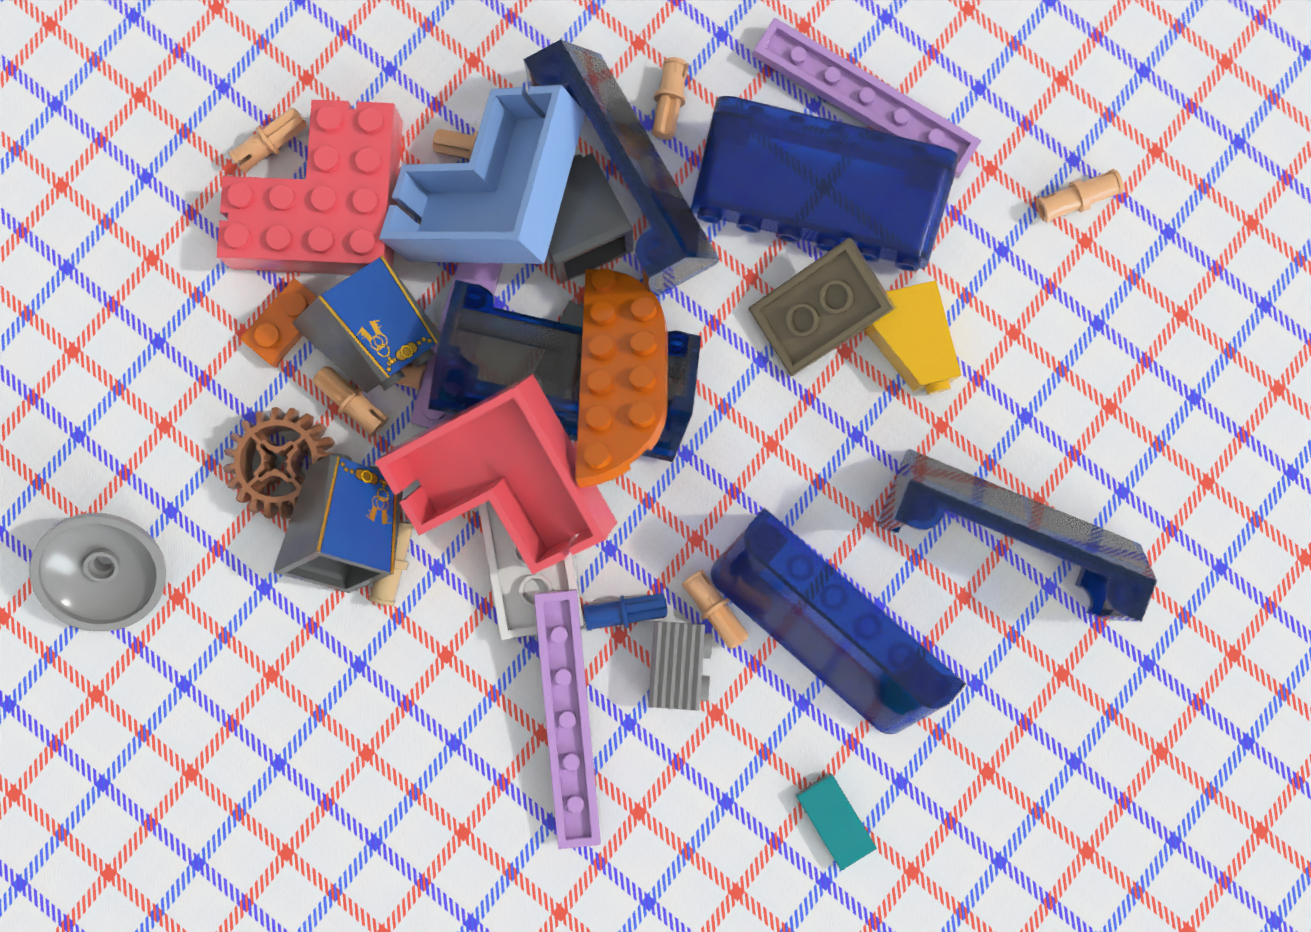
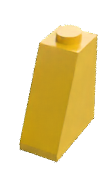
(918, 338)

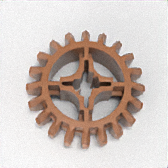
(266, 474)

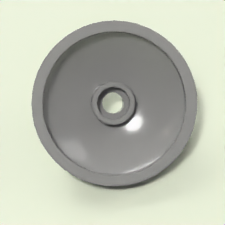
(91, 593)

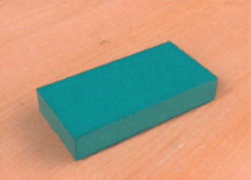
(836, 821)

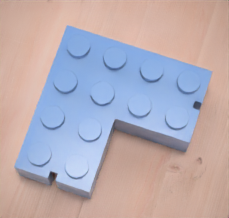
(507, 194)

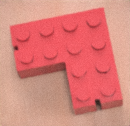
(332, 216)
(506, 454)

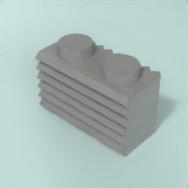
(677, 665)

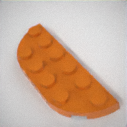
(620, 376)

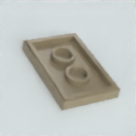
(821, 307)

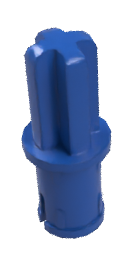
(625, 611)

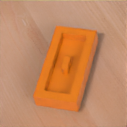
(273, 331)

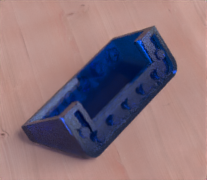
(823, 182)
(832, 627)

